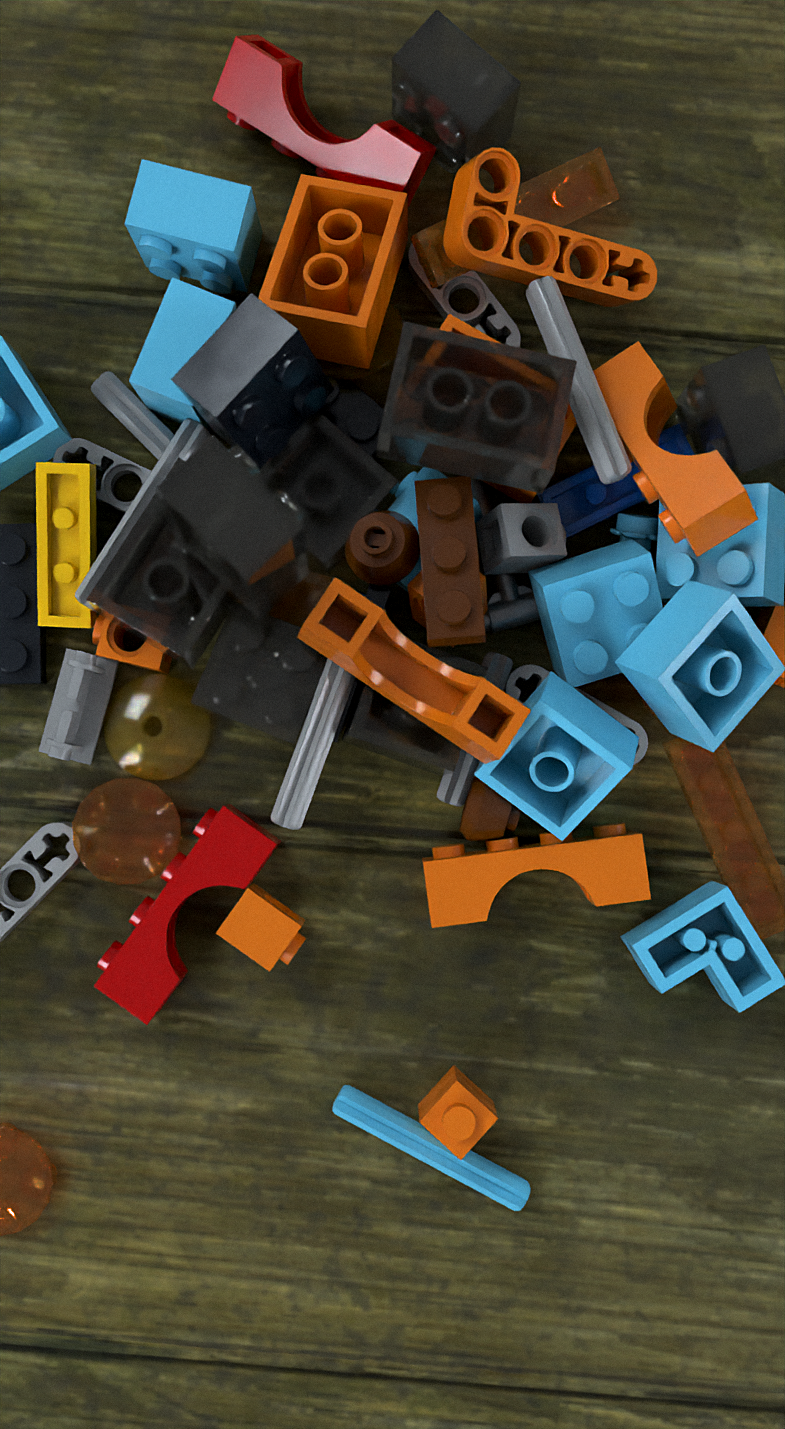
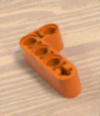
(549, 243)

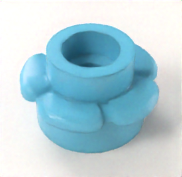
(636, 527)

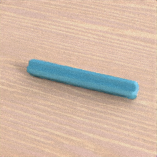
(420, 1143)

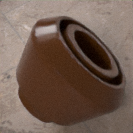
(394, 549)
(487, 813)

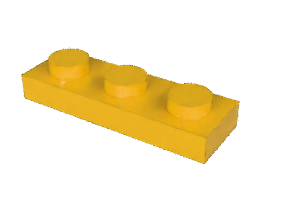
(64, 541)

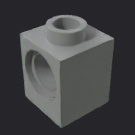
(520, 537)

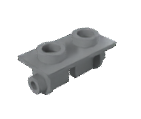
(78, 706)

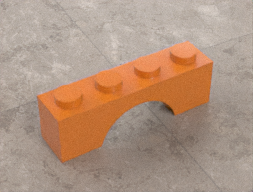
(698, 491)
(449, 701)
(605, 866)

